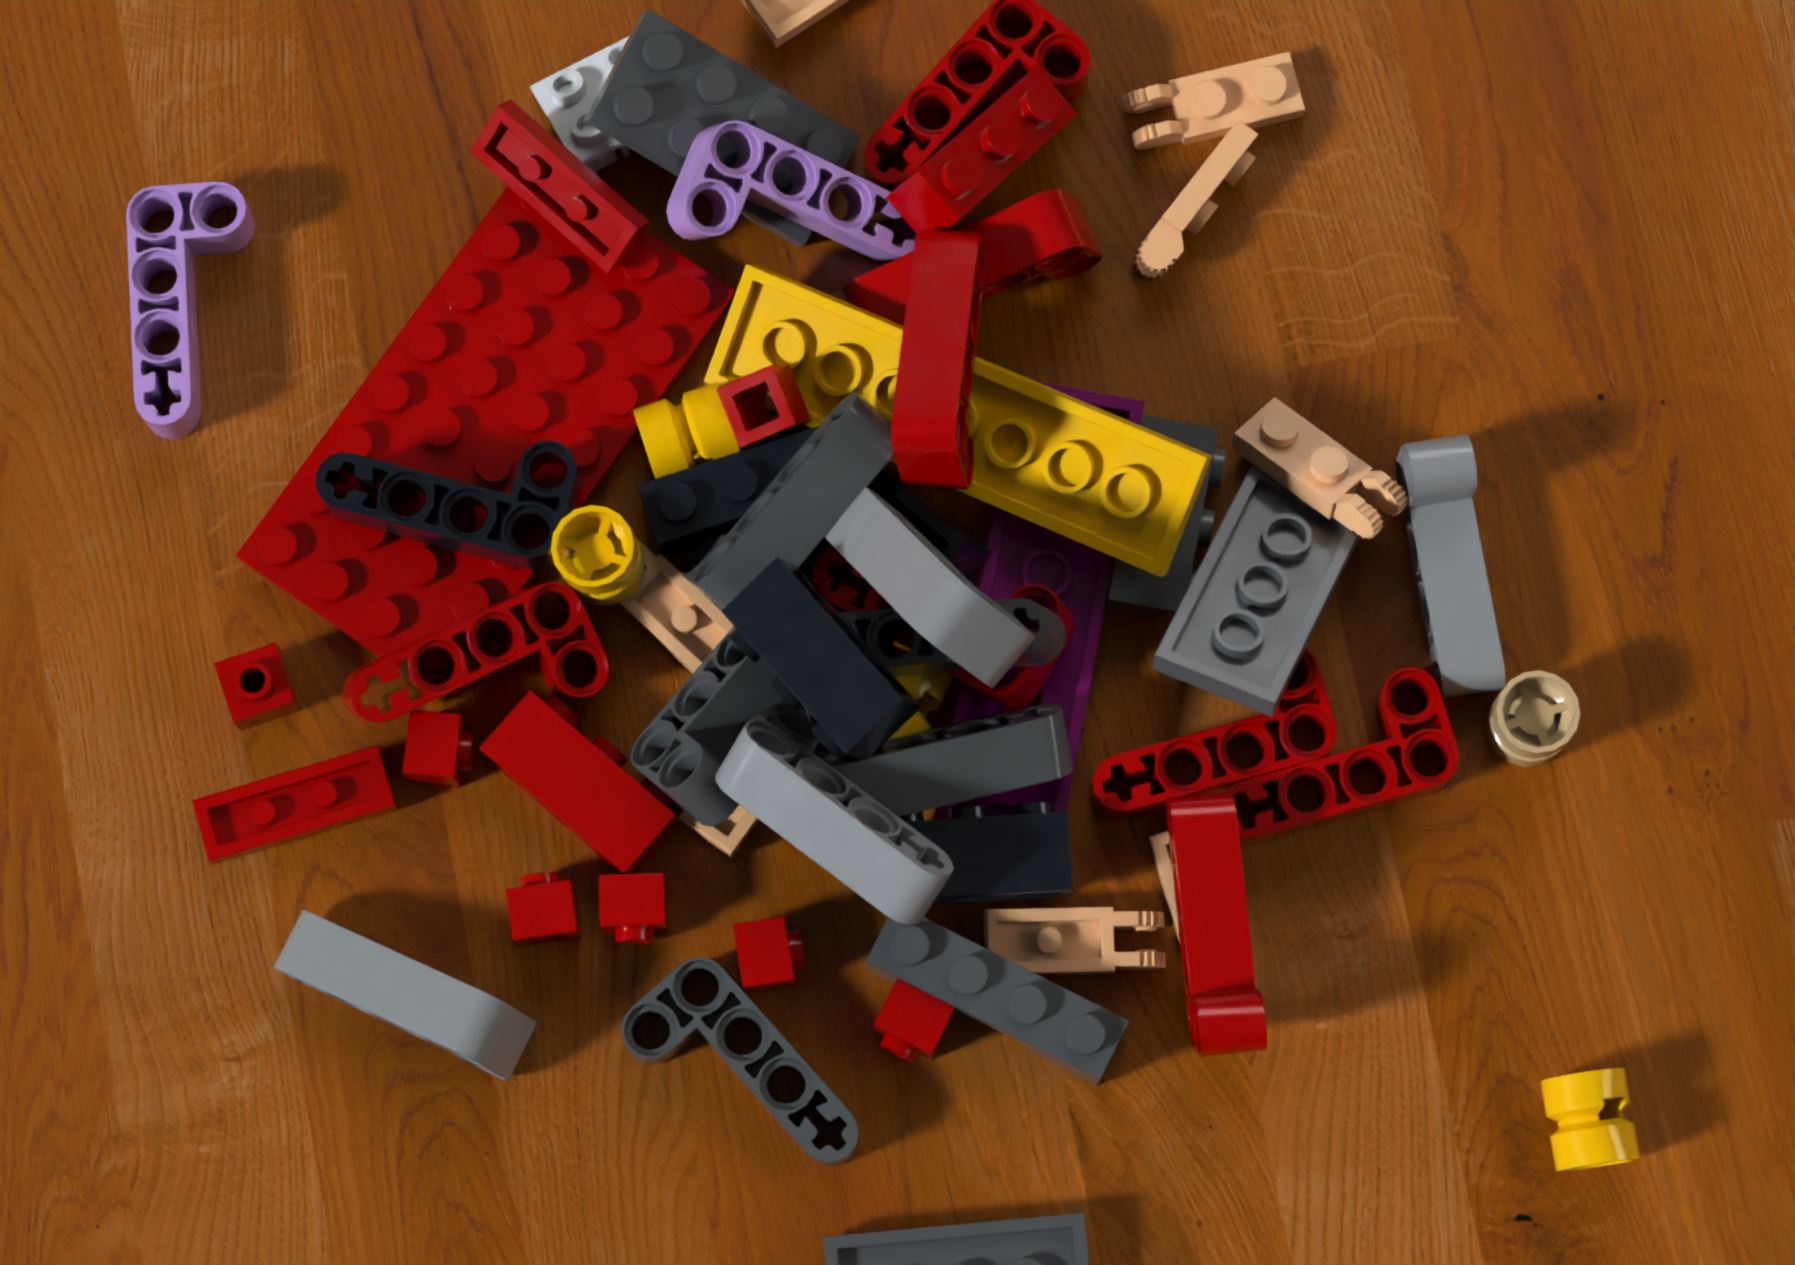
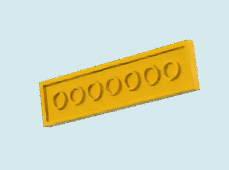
(1032, 444)

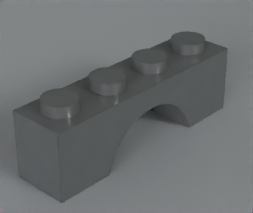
(1000, 994)

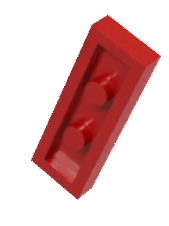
(559, 186)
(294, 804)

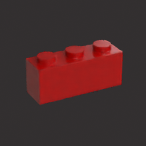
(982, 154)
(581, 782)

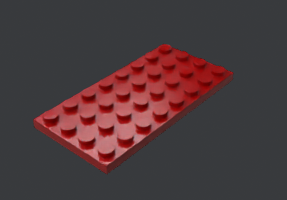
(500, 355)

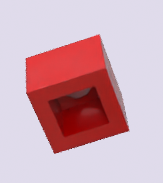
(746, 410)
(272, 701)
(437, 748)
(633, 906)
(543, 910)
(768, 954)
(912, 1022)

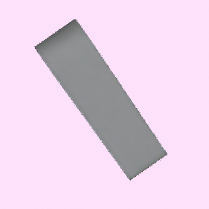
(1450, 565)
(928, 589)
(830, 817)
(406, 994)

